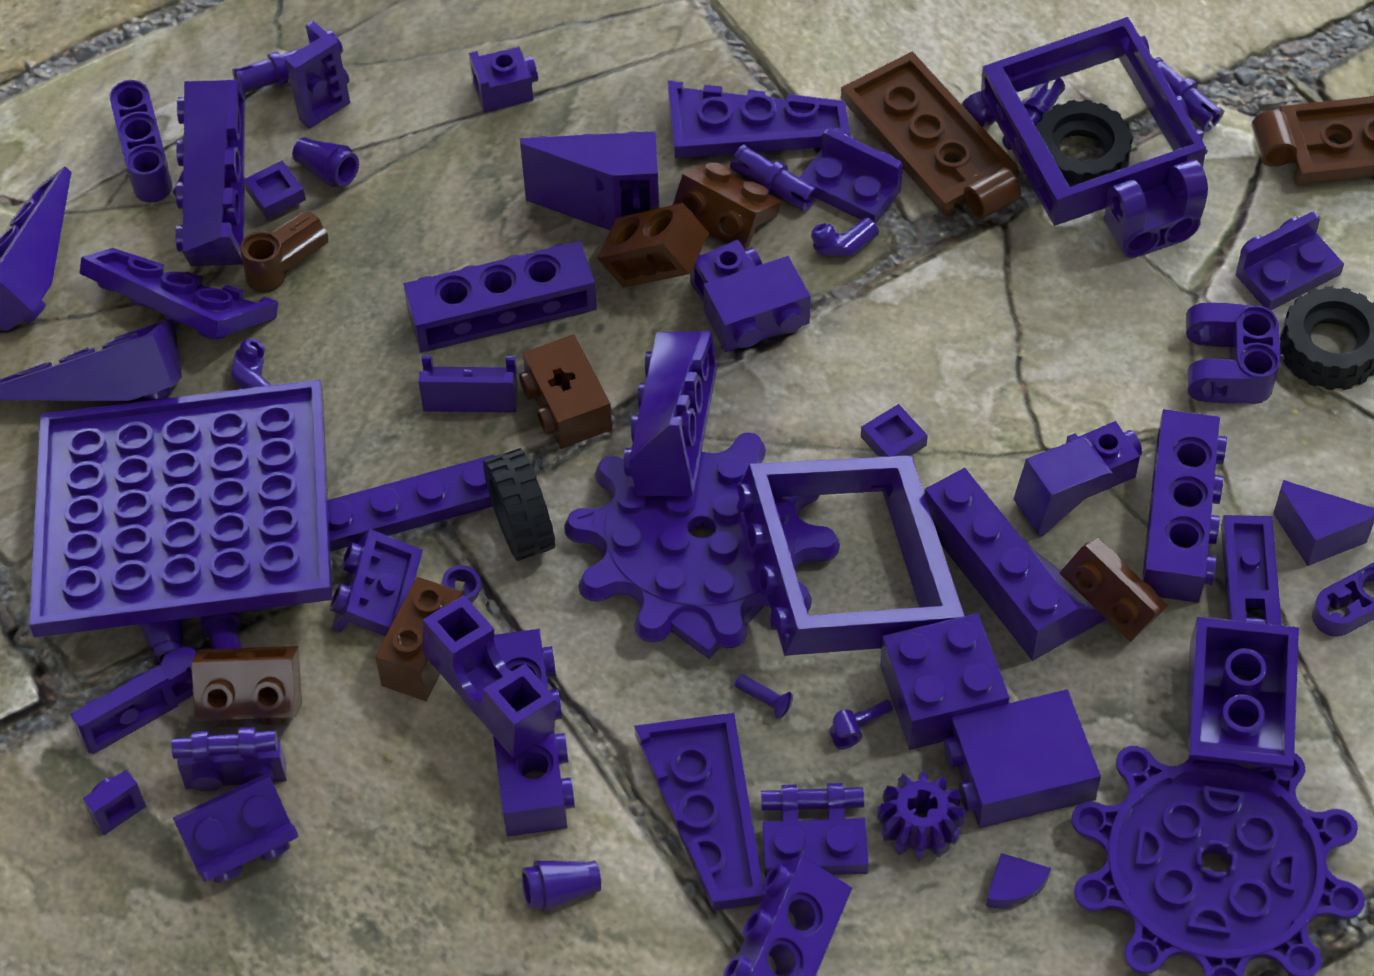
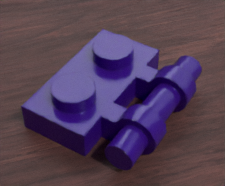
(228, 759)
(831, 843)

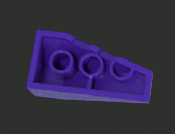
(31, 251)

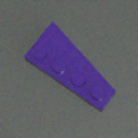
(177, 293)
(707, 796)

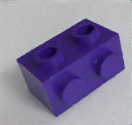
(757, 304)

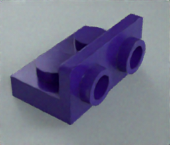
(318, 76)
(854, 176)
(1287, 262)
(375, 583)
(236, 829)

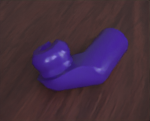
(843, 244)
(248, 365)

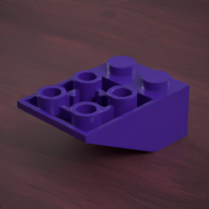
(592, 174)

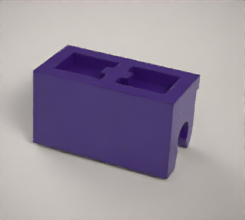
(468, 387)

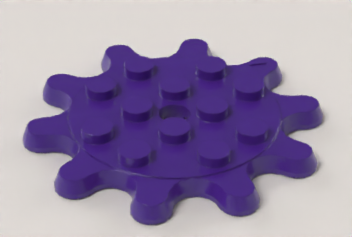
(668, 569)
(1216, 918)

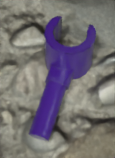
(846, 724)

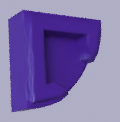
(1016, 881)

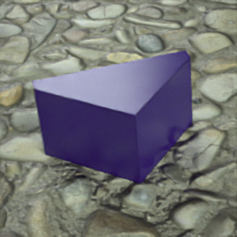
(1058, 482)
(1321, 522)

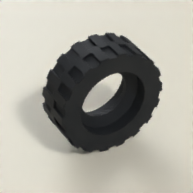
(1091, 121)
(1320, 366)
(519, 504)

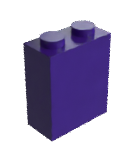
(1022, 759)

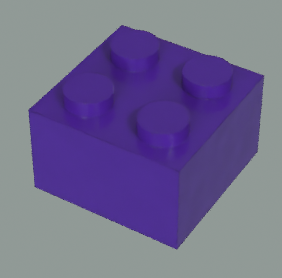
(940, 675)

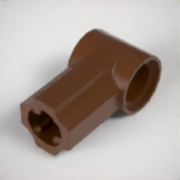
(272, 253)

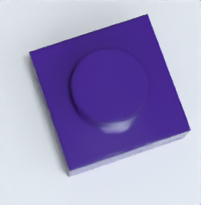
(274, 189)
(894, 434)
(114, 801)

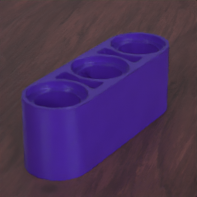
(141, 141)

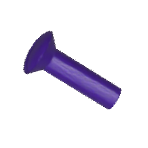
(780, 703)

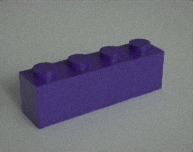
(212, 172)
(672, 414)
(1005, 570)

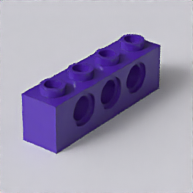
(500, 296)
(1183, 441)
(541, 802)
(816, 904)

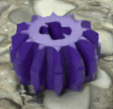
(923, 797)

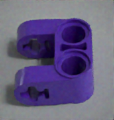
(1158, 216)
(1254, 352)

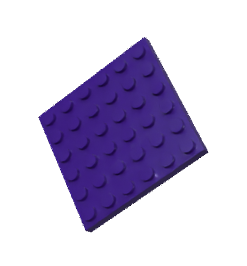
(180, 509)

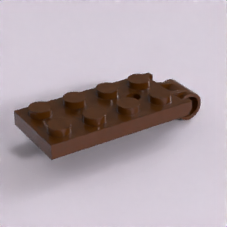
(926, 125)
(1303, 134)

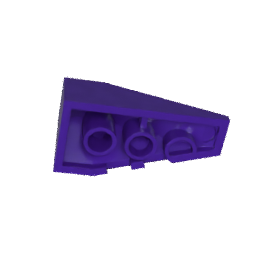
(127, 368)

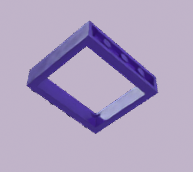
(1067, 56)
(914, 530)

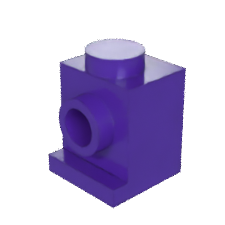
(503, 78)
(722, 263)
(1117, 449)

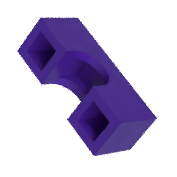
(508, 703)

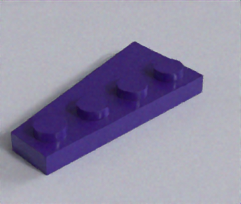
(721, 122)

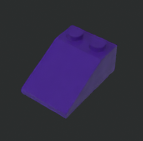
(1242, 693)

